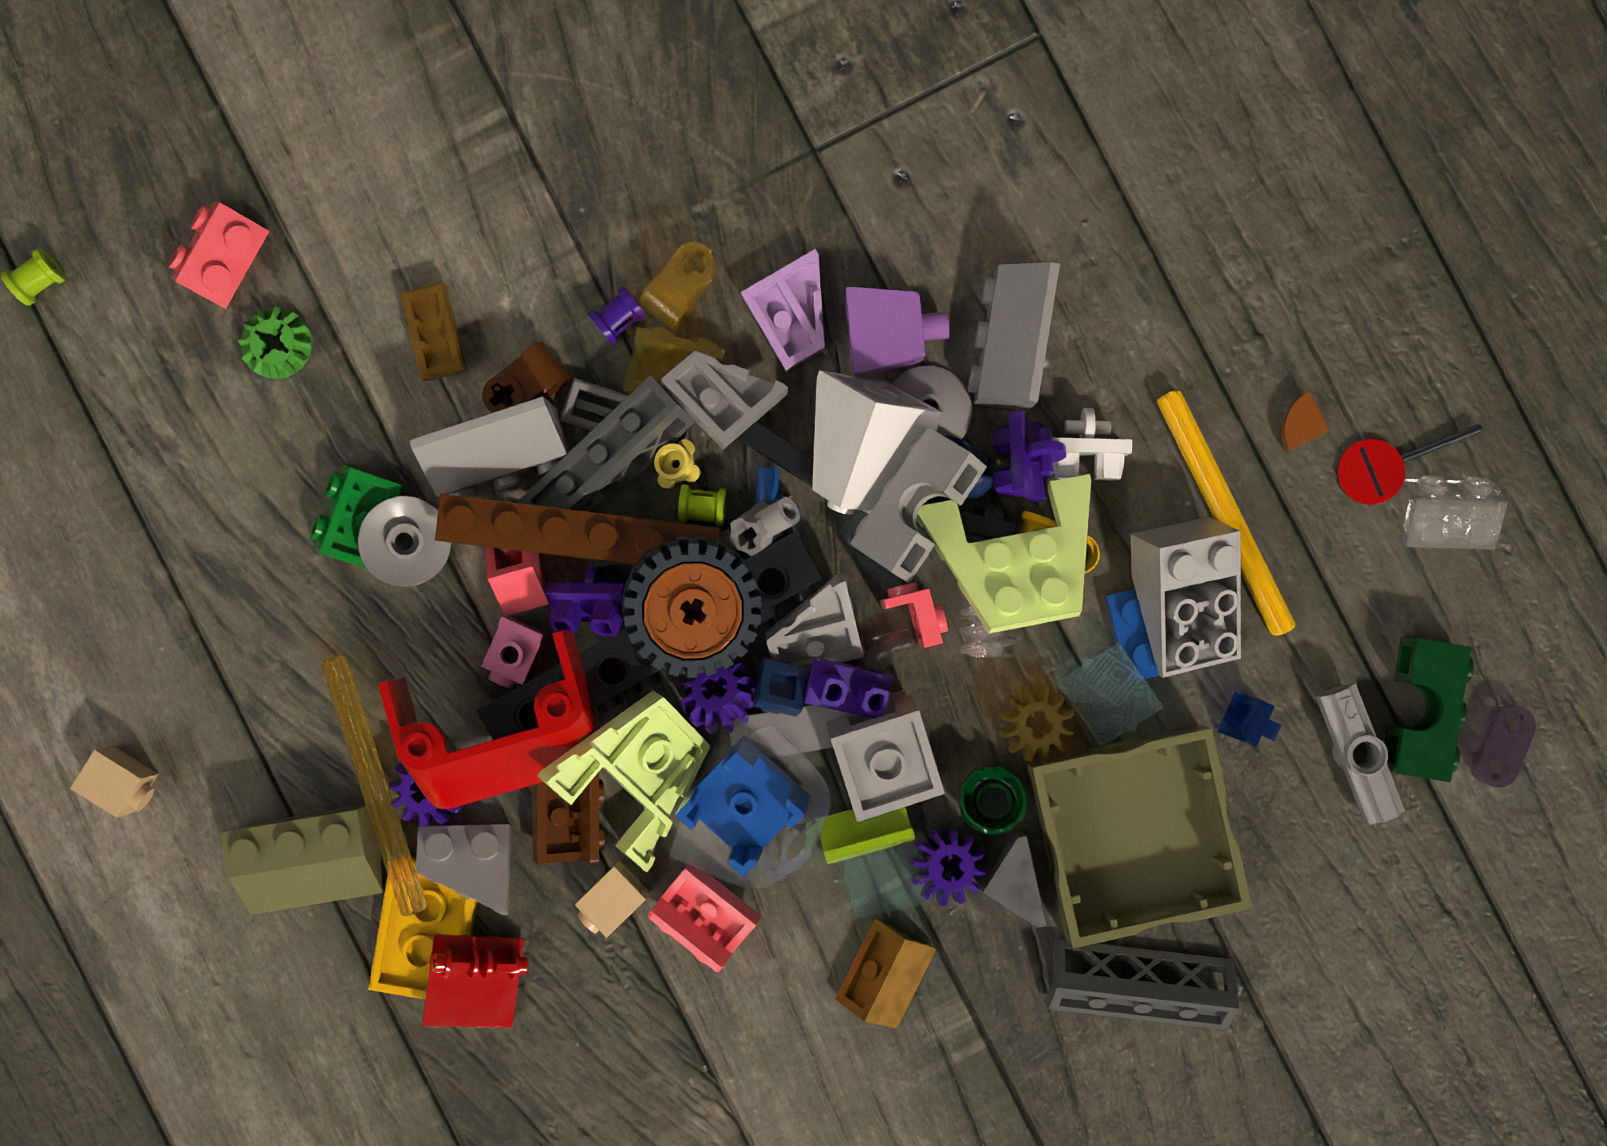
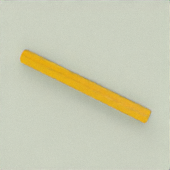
(1224, 509)

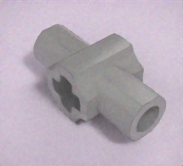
(760, 526)

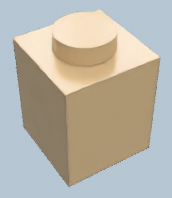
(115, 782)
(611, 900)

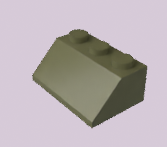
(304, 859)

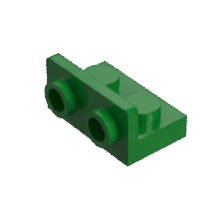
(351, 499)

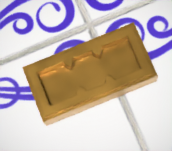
(433, 331)

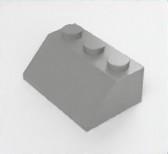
(1014, 335)
(493, 449)

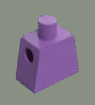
(888, 329)

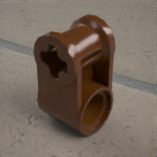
(529, 377)

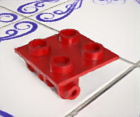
(473, 981)

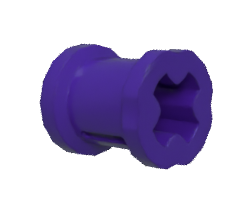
(617, 315)

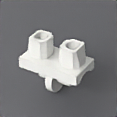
(1107, 453)

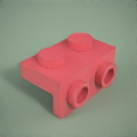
(217, 253)
(927, 618)
(704, 916)

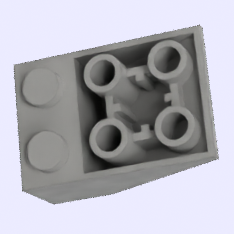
(1189, 593)

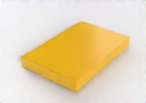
(406, 941)

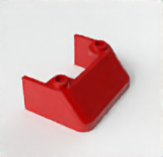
(503, 764)

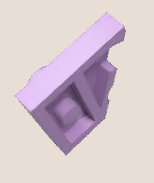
(790, 310)

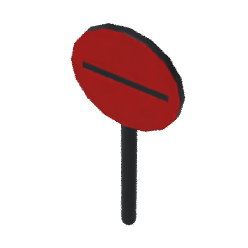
(1375, 471)

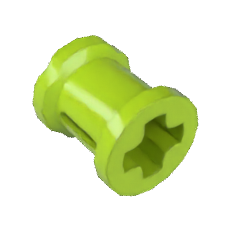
(33, 276)
(702, 505)

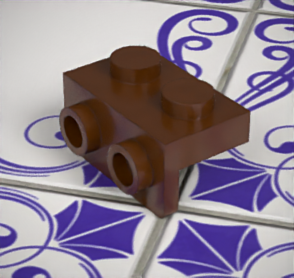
(566, 830)

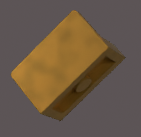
(884, 975)

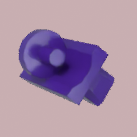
(1031, 457)
(587, 600)
(848, 688)

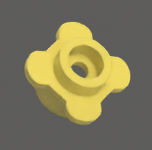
(664, 461)

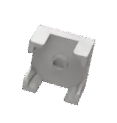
(886, 760)

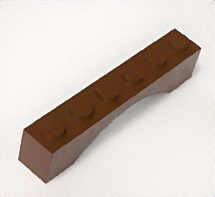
(555, 529)

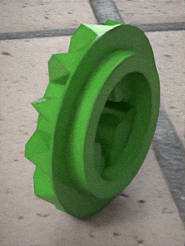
(294, 335)

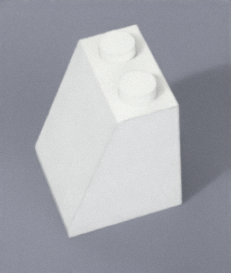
(862, 437)

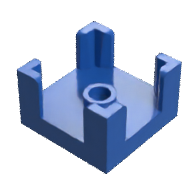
(744, 803)

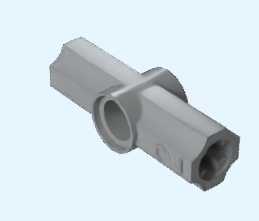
(1371, 779)

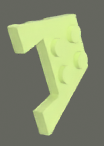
(1022, 575)
(649, 755)

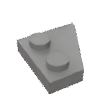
(721, 396)
(817, 628)
(468, 861)

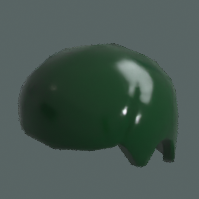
(992, 800)

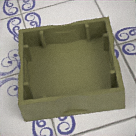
(1138, 835)

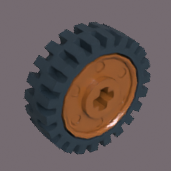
(700, 639)

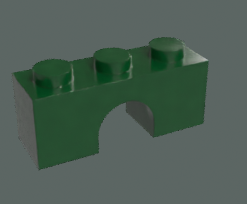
(1441, 675)

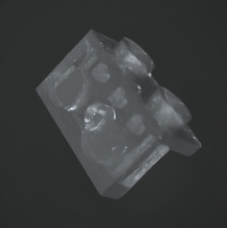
(1453, 513)

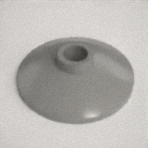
(946, 391)
(378, 545)

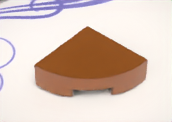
(1302, 422)

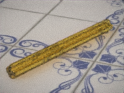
(373, 785)

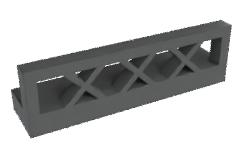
(613, 452)
(1144, 999)

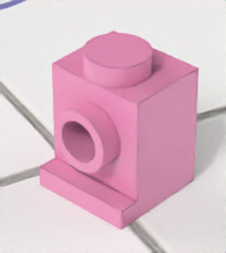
(529, 644)

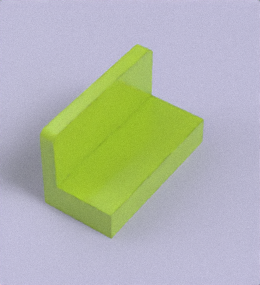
(846, 838)

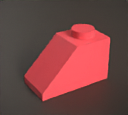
(516, 579)

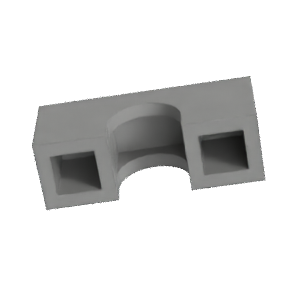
(930, 470)

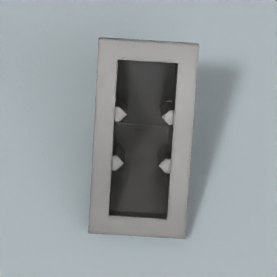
(1013, 880)

